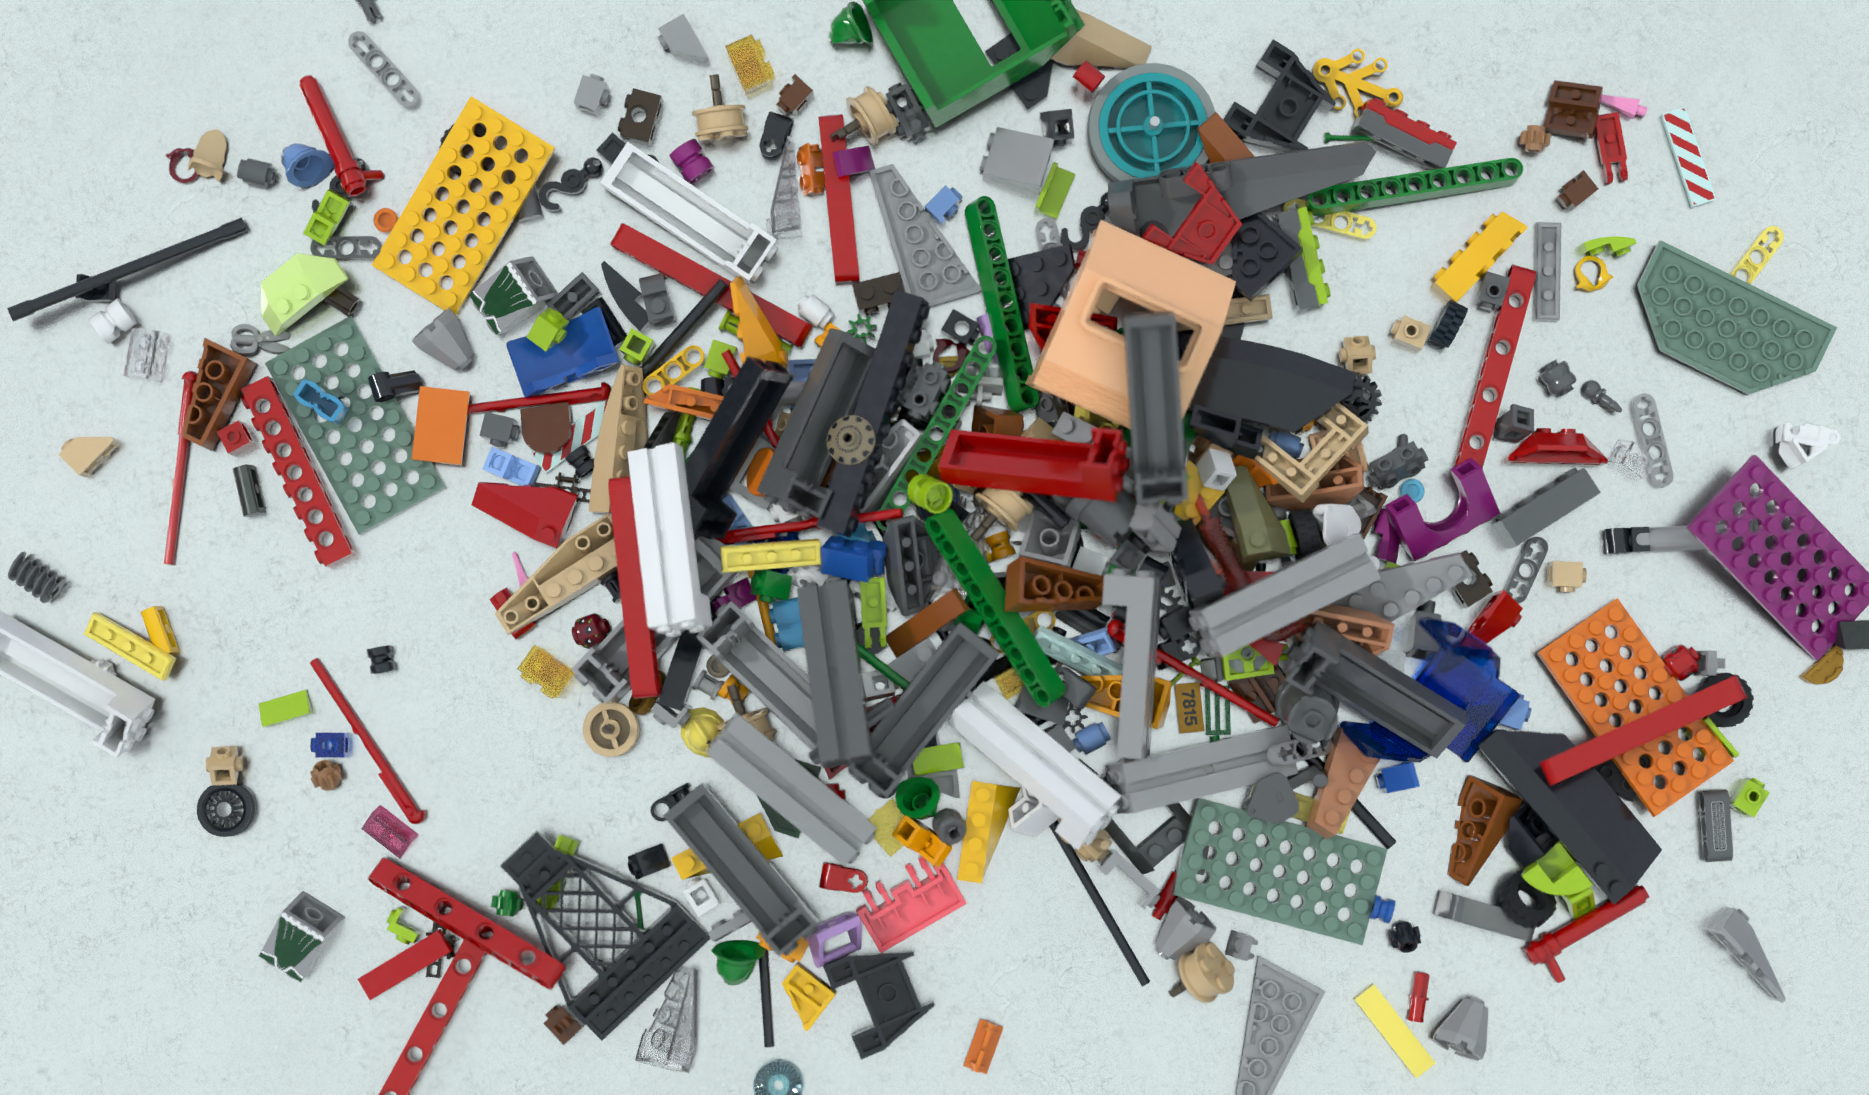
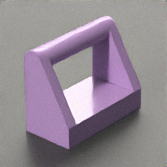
(832, 928)

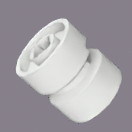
(112, 321)

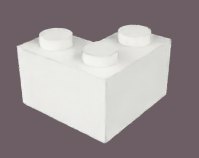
(1030, 815)

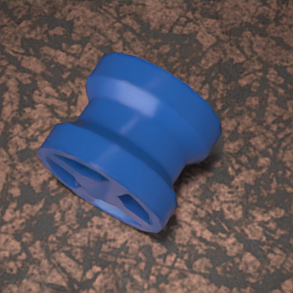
(1382, 909)

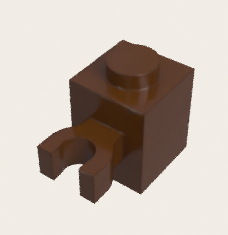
(562, 1023)

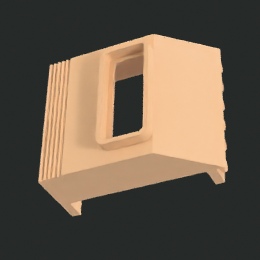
(1089, 361)

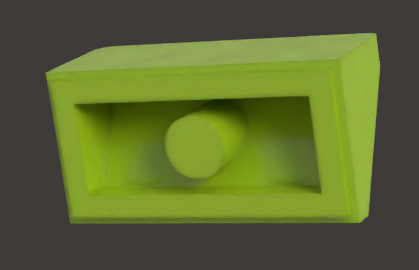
(285, 708)
(939, 759)

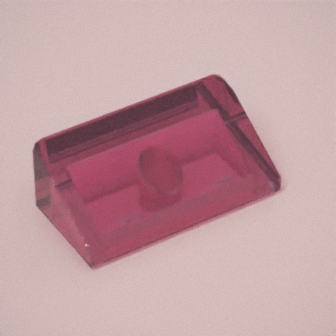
(389, 831)

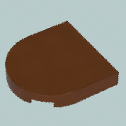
(546, 427)

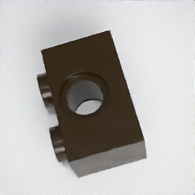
(643, 131)
(1478, 588)

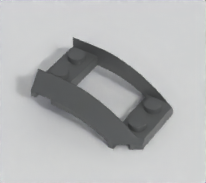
(1158, 844)

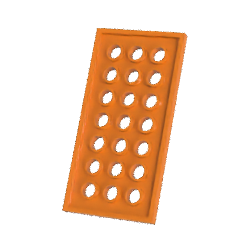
(1618, 703)

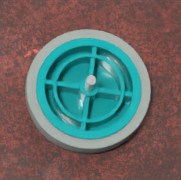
(1148, 122)

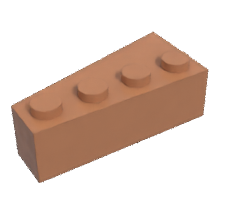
(1347, 775)

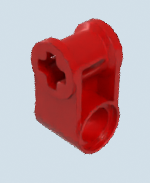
(837, 878)

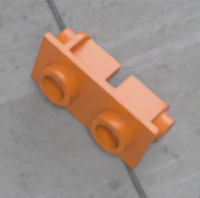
(810, 180)
(983, 1046)

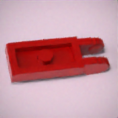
(1611, 145)

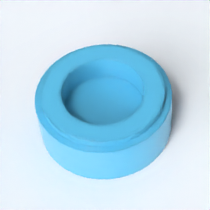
(1413, 488)

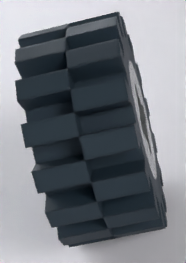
(1449, 323)

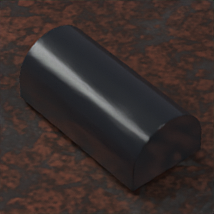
(615, 329)

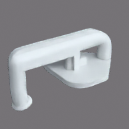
(1338, 522)

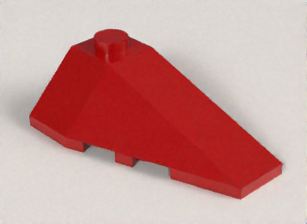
(534, 511)
(1496, 617)

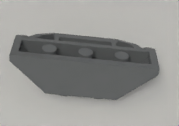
(910, 563)

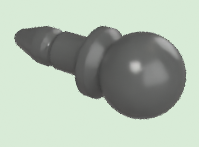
(1592, 390)

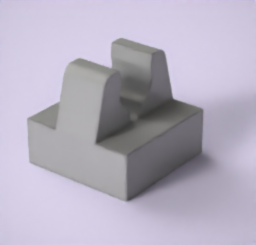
(1709, 663)
(1240, 946)

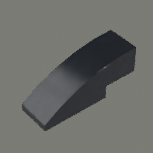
(626, 298)
(1226, 431)
(681, 671)

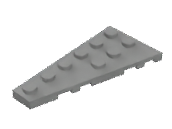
(920, 249)
(1408, 586)
(1276, 1022)

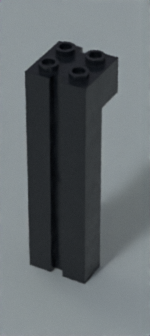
(729, 441)

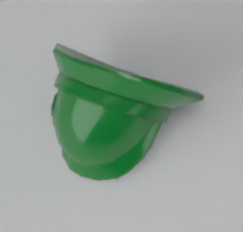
(851, 26)
(918, 798)
(737, 959)

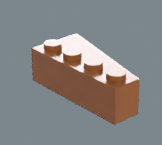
(215, 393)
(1050, 587)

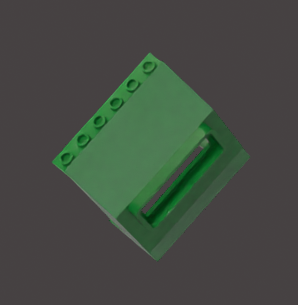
(947, 62)

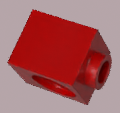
(236, 438)

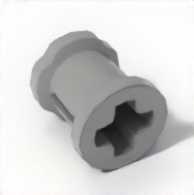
(707, 685)

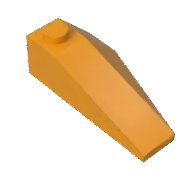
(753, 328)
(1108, 697)

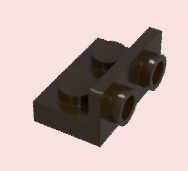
(876, 292)

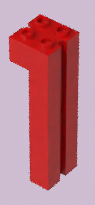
(1037, 464)

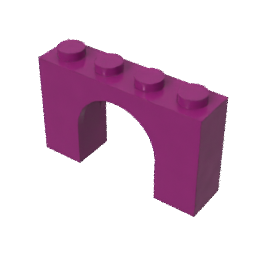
(1474, 508)

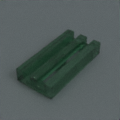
(1217, 731)

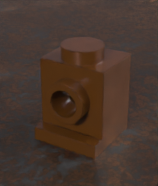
(794, 96)
(1577, 191)

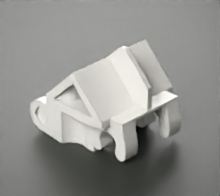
(1803, 442)

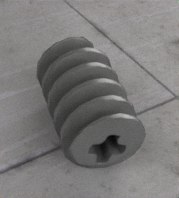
(34, 579)

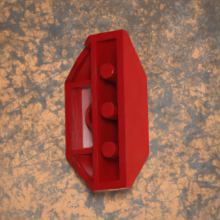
(1043, 319)
(1557, 449)

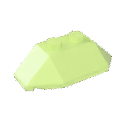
(298, 288)

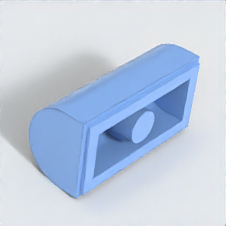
(1097, 641)

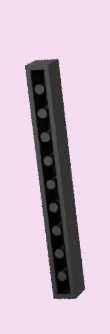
(876, 405)

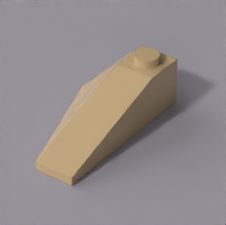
(1102, 46)

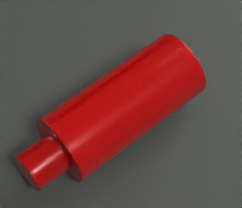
(1166, 898)

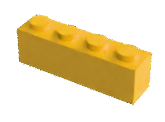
(1478, 256)
(985, 823)
(755, 827)

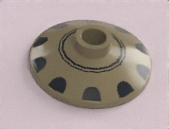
(858, 448)

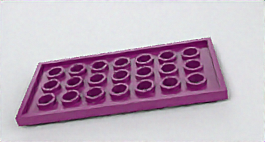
(1752, 578)

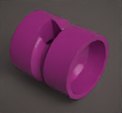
(690, 159)

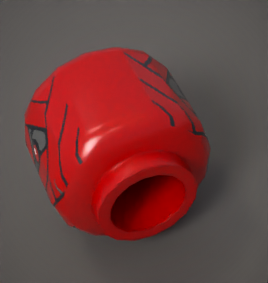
(1681, 662)

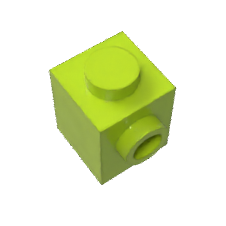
(548, 329)
(636, 347)
(715, 362)
(1749, 797)

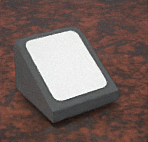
(1212, 668)

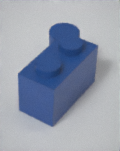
(853, 558)

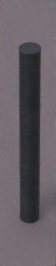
(766, 1000)

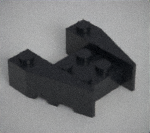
(1285, 107)
(1195, 568)
(885, 993)

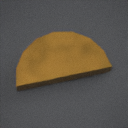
(1826, 668)

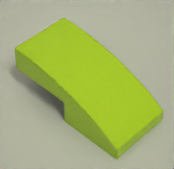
(327, 217)

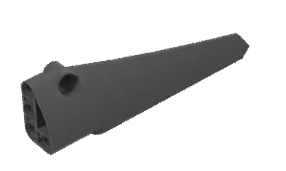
(1244, 183)

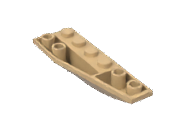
(621, 431)
(567, 573)

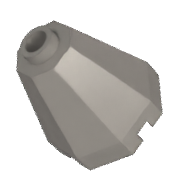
(445, 341)
(1183, 930)
(1465, 1029)

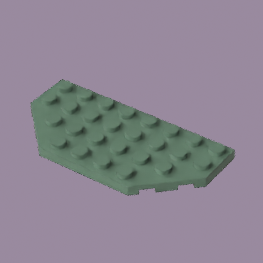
(1728, 324)

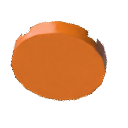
(757, 469)

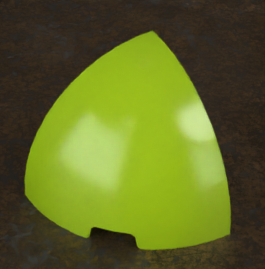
(1556, 873)

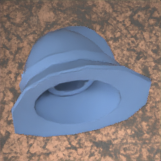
(305, 164)

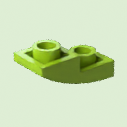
(1613, 244)

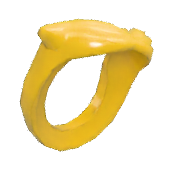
(1584, 282)

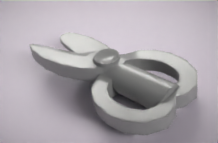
(263, 340)

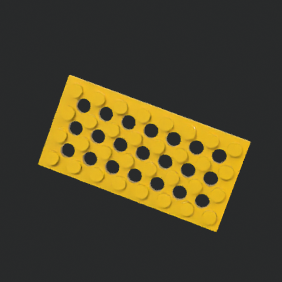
(426, 197)

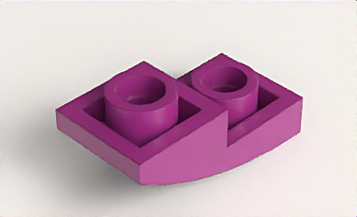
(853, 161)
(1389, 545)

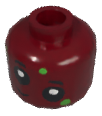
(590, 630)

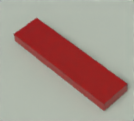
(405, 964)

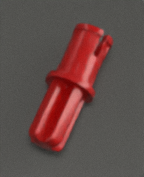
(1419, 997)

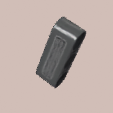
(1716, 825)

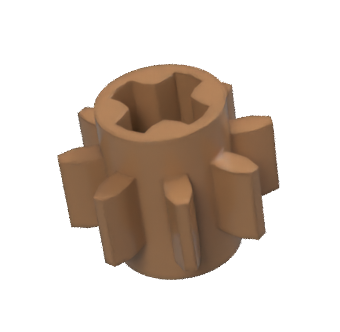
(1535, 139)
(326, 775)

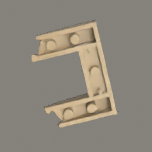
(1303, 478)

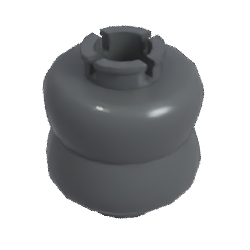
(1558, 377)
(949, 826)

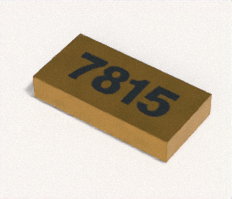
(1189, 707)

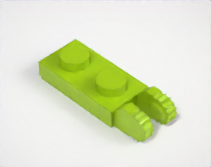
(874, 609)

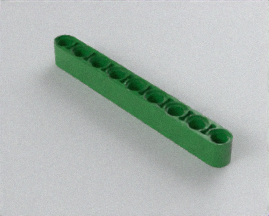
(1423, 179)
(1004, 293)
(939, 421)
(989, 601)

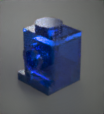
(339, 747)

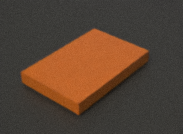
(440, 425)

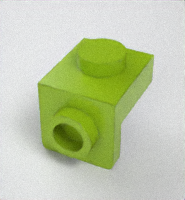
(403, 932)

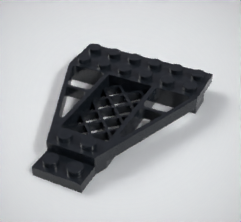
(642, 964)

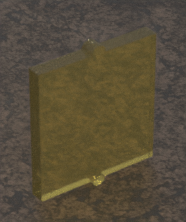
(886, 821)

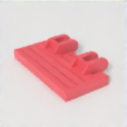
(912, 907)

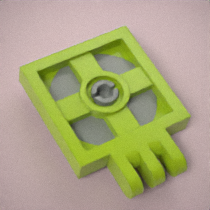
(1247, 663)

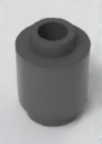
(256, 172)

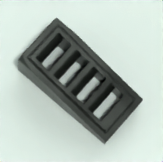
(664, 430)

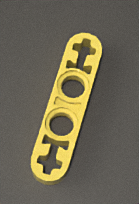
(1329, 225)
(1747, 264)

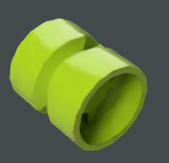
(929, 493)

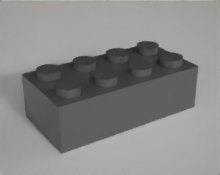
(1546, 508)

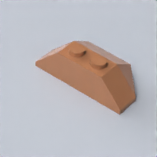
(1336, 487)
(1357, 625)

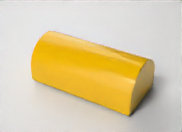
(159, 629)

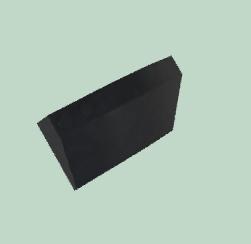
(1268, 383)
(1578, 811)

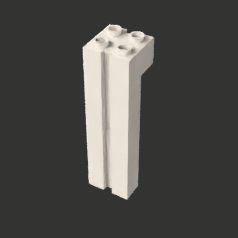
(689, 214)
(667, 541)
(74, 686)
(1037, 764)

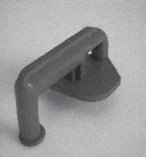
(1274, 795)

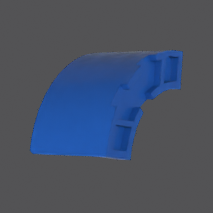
(582, 351)

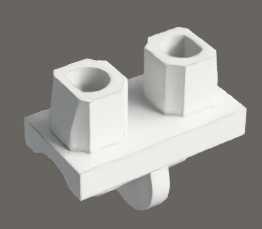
(987, 386)

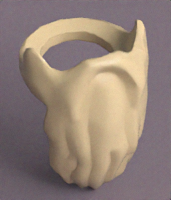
(209, 155)

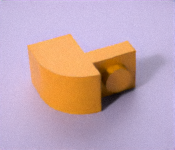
(922, 840)

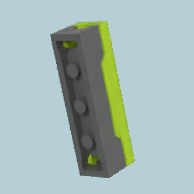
(1307, 270)

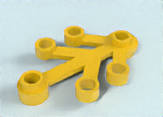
(1353, 80)

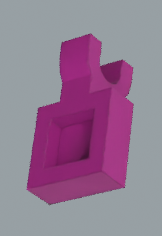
(737, 593)

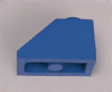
(1397, 777)

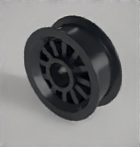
(217, 829)

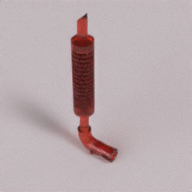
(1232, 567)

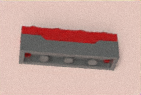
(1404, 134)

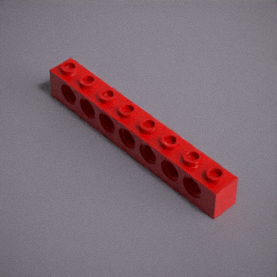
(252, 397)

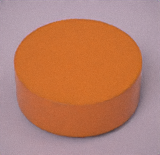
(385, 220)

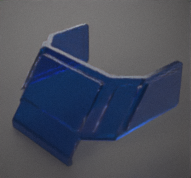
(1462, 673)

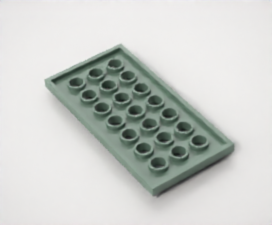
(328, 454)
(1258, 904)

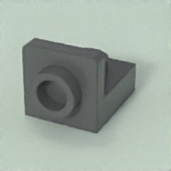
(1130, 553)

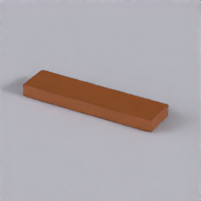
(926, 622)

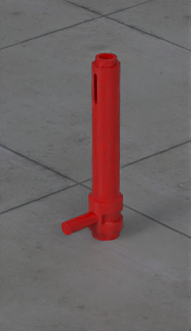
(346, 168)
(1553, 943)

